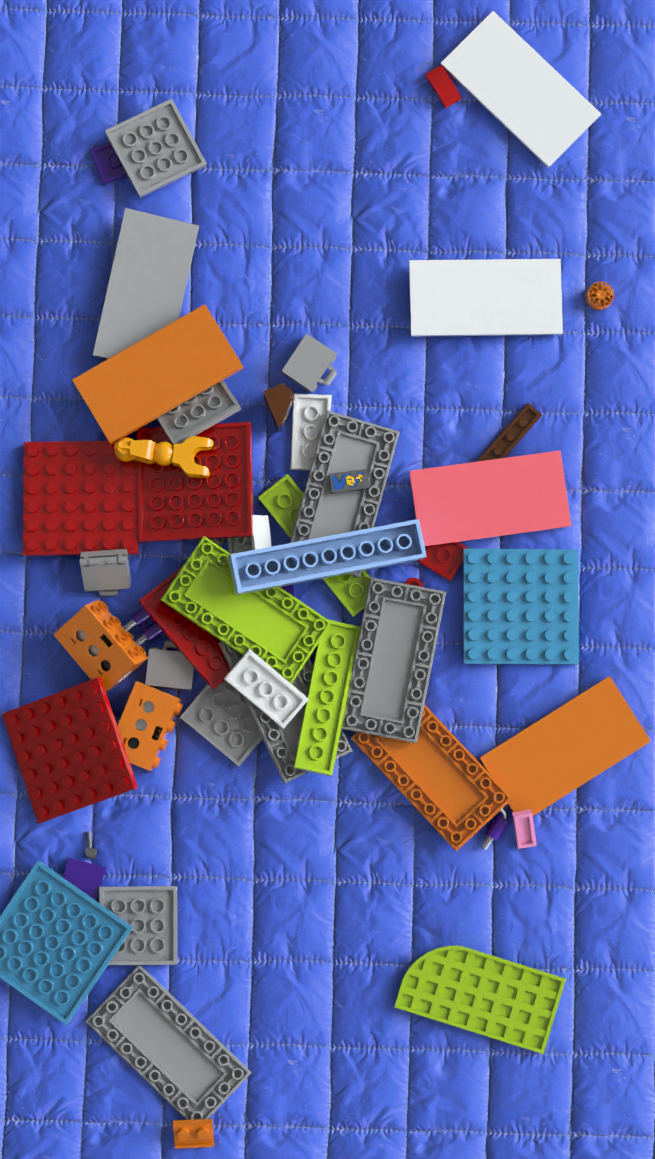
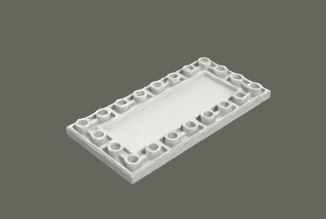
(520, 89)
(485, 297)

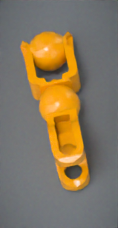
(165, 453)

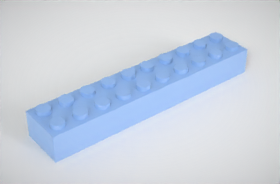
(326, 557)

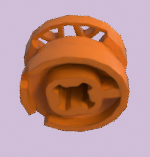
(600, 296)

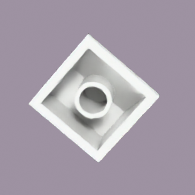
(260, 539)

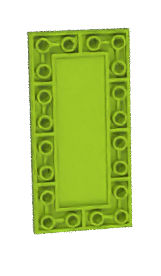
(264, 621)

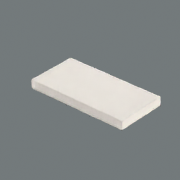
(307, 422)
(266, 688)

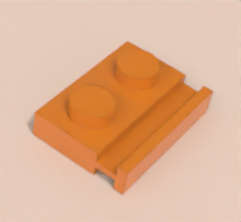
(193, 1133)

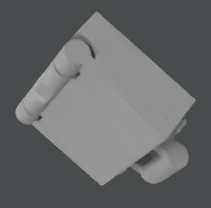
(310, 363)
(105, 571)
(169, 669)

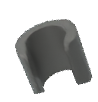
(90, 852)

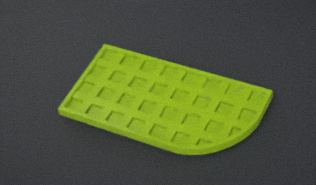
(483, 995)

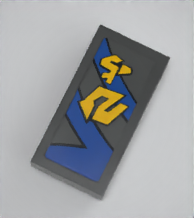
(349, 481)

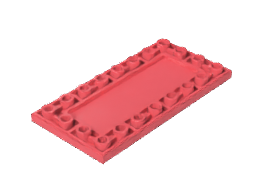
(490, 498)

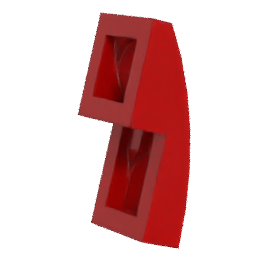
(443, 86)

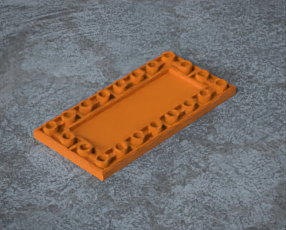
(157, 374)
(566, 748)
(438, 779)

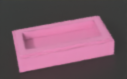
(524, 829)

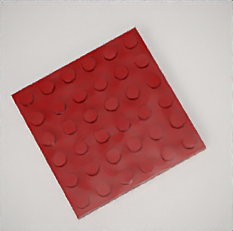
(78, 499)
(190, 507)
(69, 750)

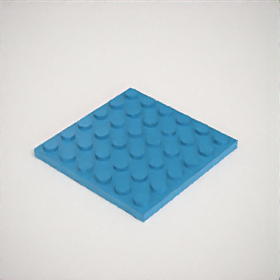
(520, 606)
(56, 942)

